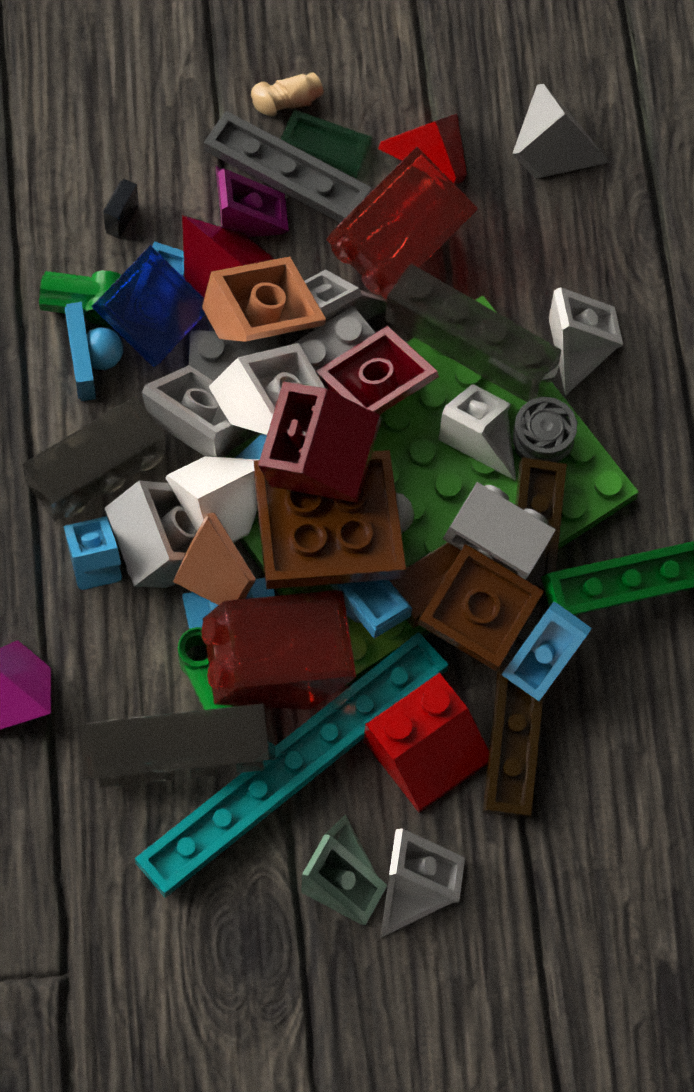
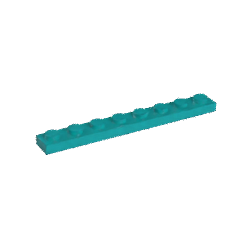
(298, 761)

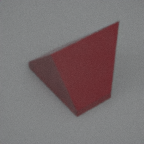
(213, 249)

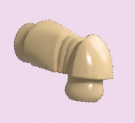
(286, 93)

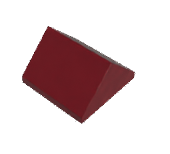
(378, 372)

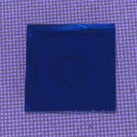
(151, 306)

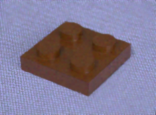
(480, 607)

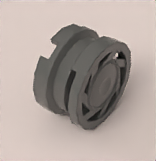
(544, 430)

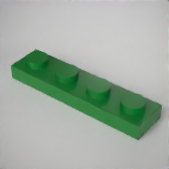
(622, 579)

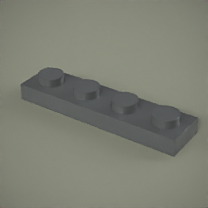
(285, 167)

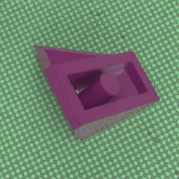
(250, 206)
(23, 685)

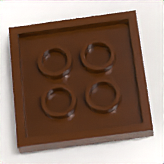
(331, 539)

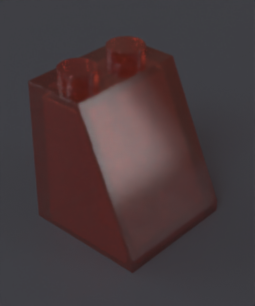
(401, 223)
(279, 650)

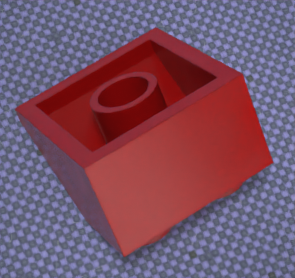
(427, 742)

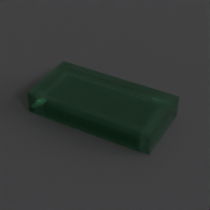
(328, 142)

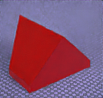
(438, 141)

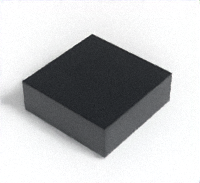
(120, 208)

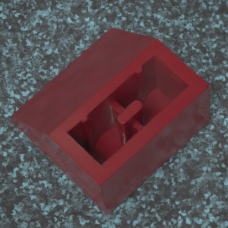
(318, 443)

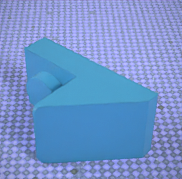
(93, 553)
(546, 651)

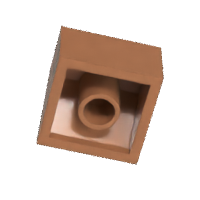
(260, 301)

